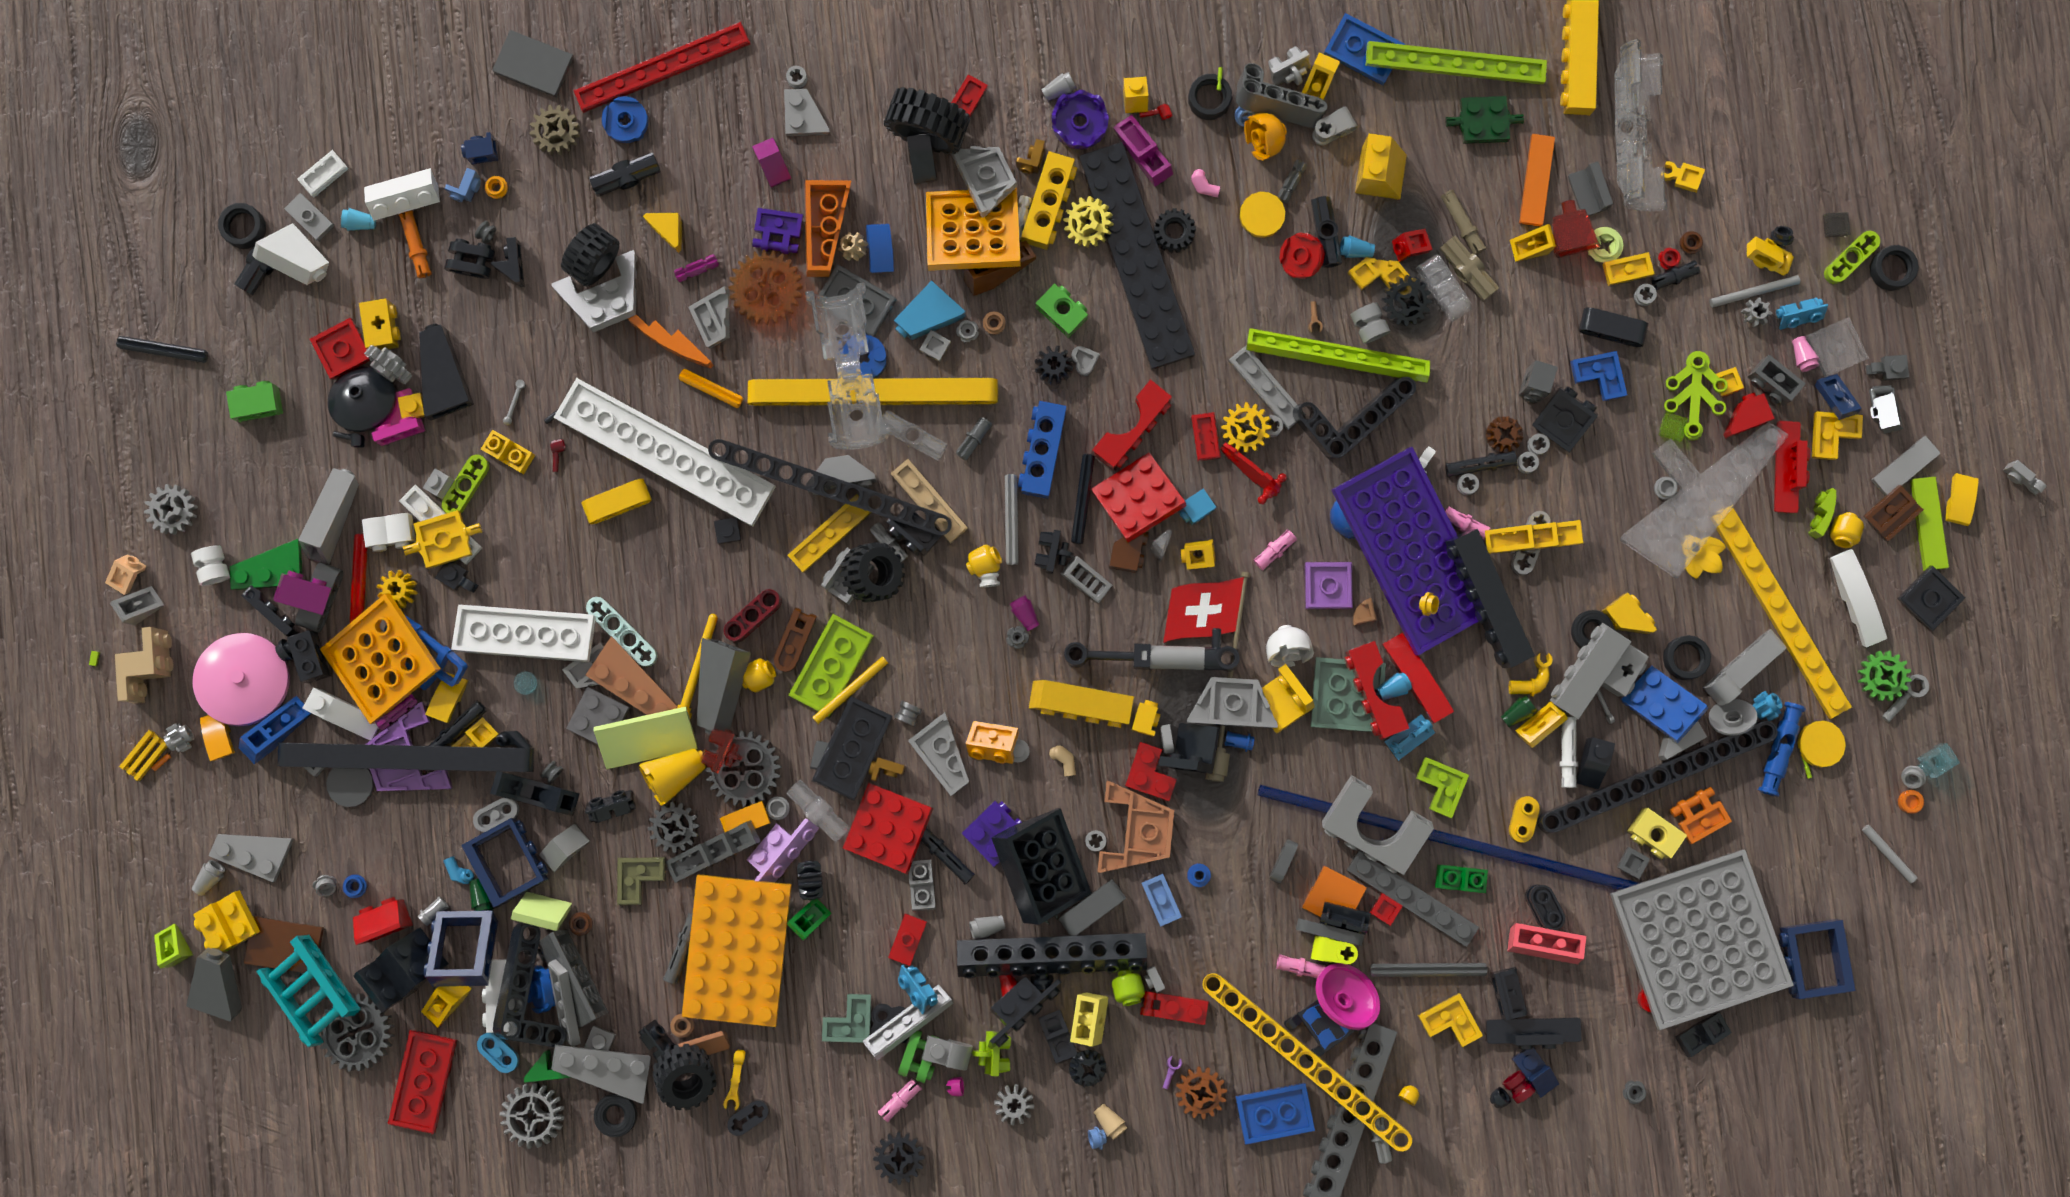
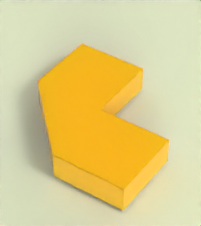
(1371, 269)

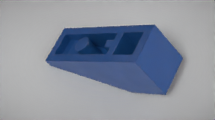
(273, 730)

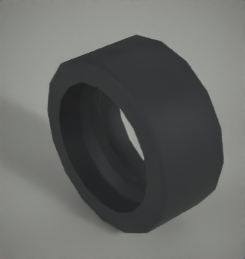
(1209, 114)
(230, 213)
(1911, 265)
(1701, 646)

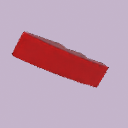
(1423, 684)

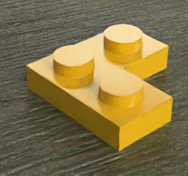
(1828, 430)
(1451, 1014)

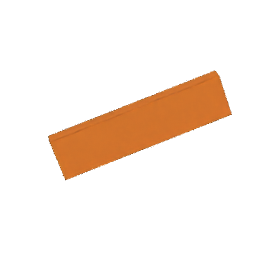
(1536, 180)

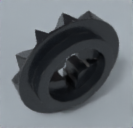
(1088, 1058)

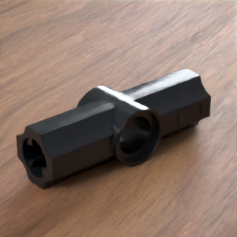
(624, 174)
(1324, 218)

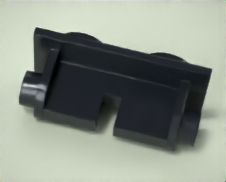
(599, 809)
(1345, 918)
(654, 1035)

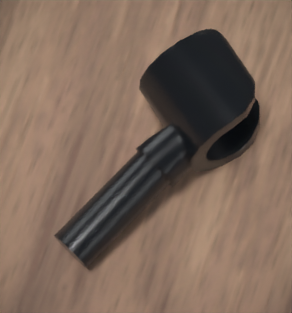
(357, 440)

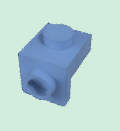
(469, 185)

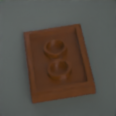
(273, 942)

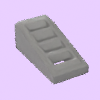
(1090, 573)

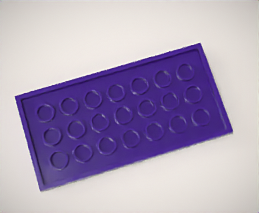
(1404, 542)

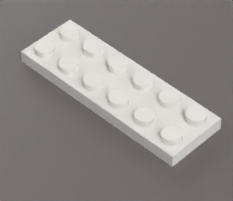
(523, 633)

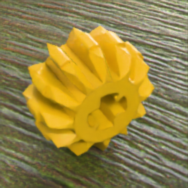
(398, 580)

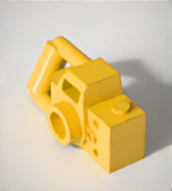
(1769, 255)

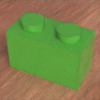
(254, 402)

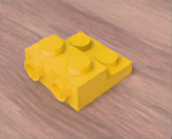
(226, 922)

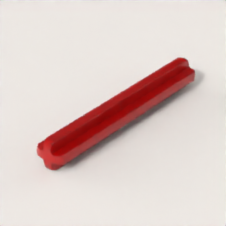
(358, 577)

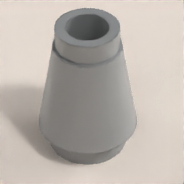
(1060, 85)
(208, 876)
(986, 926)

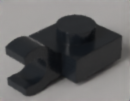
(455, 576)

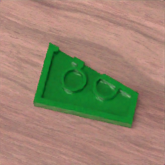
(266, 568)

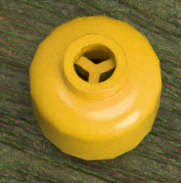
(1846, 530)
(983, 560)
(758, 675)

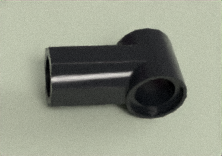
(252, 274)

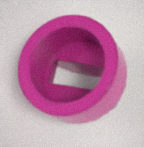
(957, 1086)

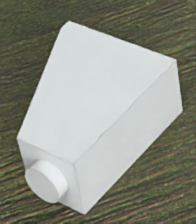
(292, 255)

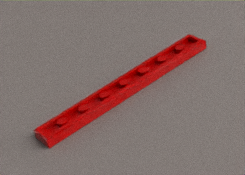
(661, 67)

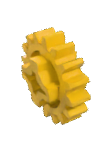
(1243, 437)

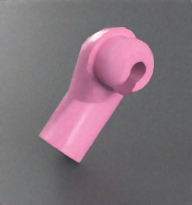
(1202, 186)

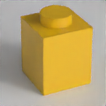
(1135, 94)

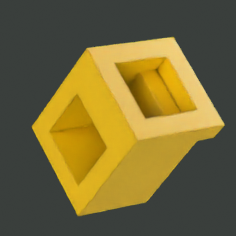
(1207, 558)
(1146, 718)

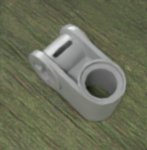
(1337, 125)

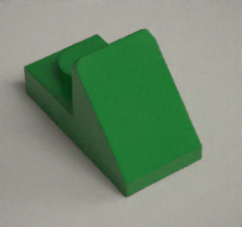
(542, 1070)

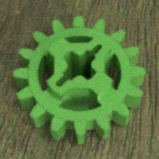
(1878, 668)

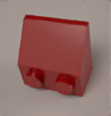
(381, 921)

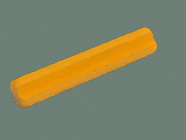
(710, 388)

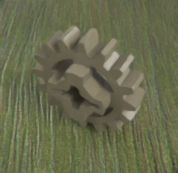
(550, 137)

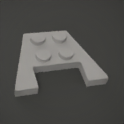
(605, 302)

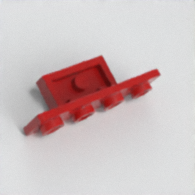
(1790, 468)

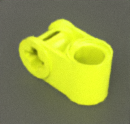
(1329, 950)

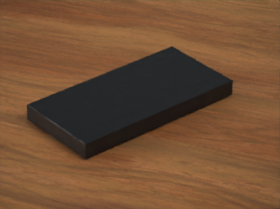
(851, 748)

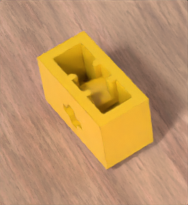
(371, 316)

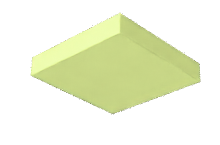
(541, 911)

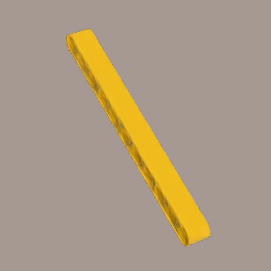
(891, 391)
(1318, 1064)

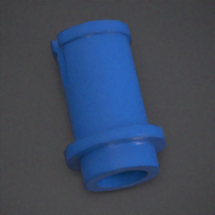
(1239, 740)

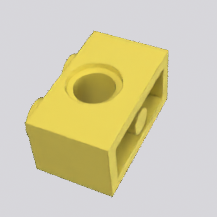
(1669, 839)

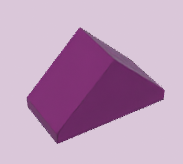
(771, 162)

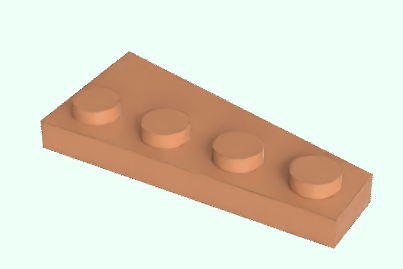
(626, 679)

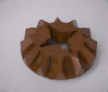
(1505, 445)

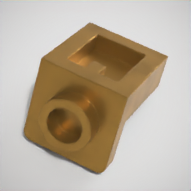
(1035, 155)
(891, 768)

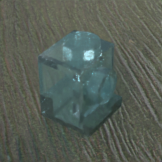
(1944, 759)

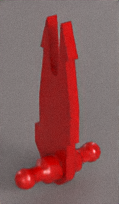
(1264, 480)

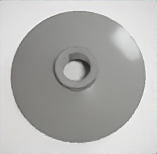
(1733, 717)

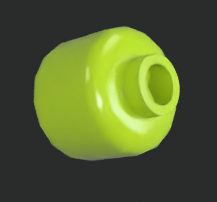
(1128, 988)

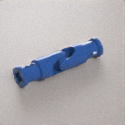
(1779, 758)

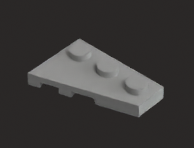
(940, 753)
(253, 853)

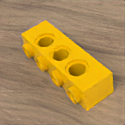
(1054, 166)

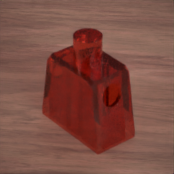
(1573, 231)

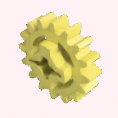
(1092, 213)

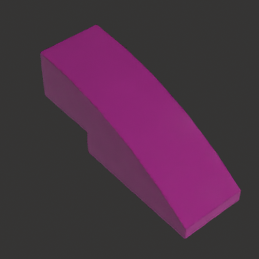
(1143, 150)

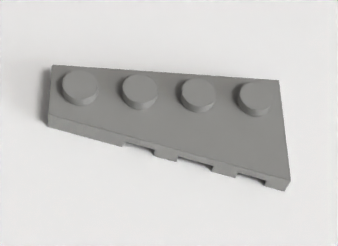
(609, 1070)

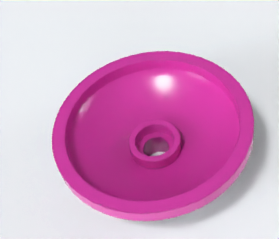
(1347, 996)

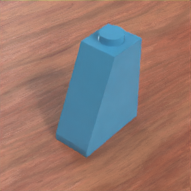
(928, 311)

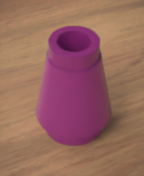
(1024, 612)

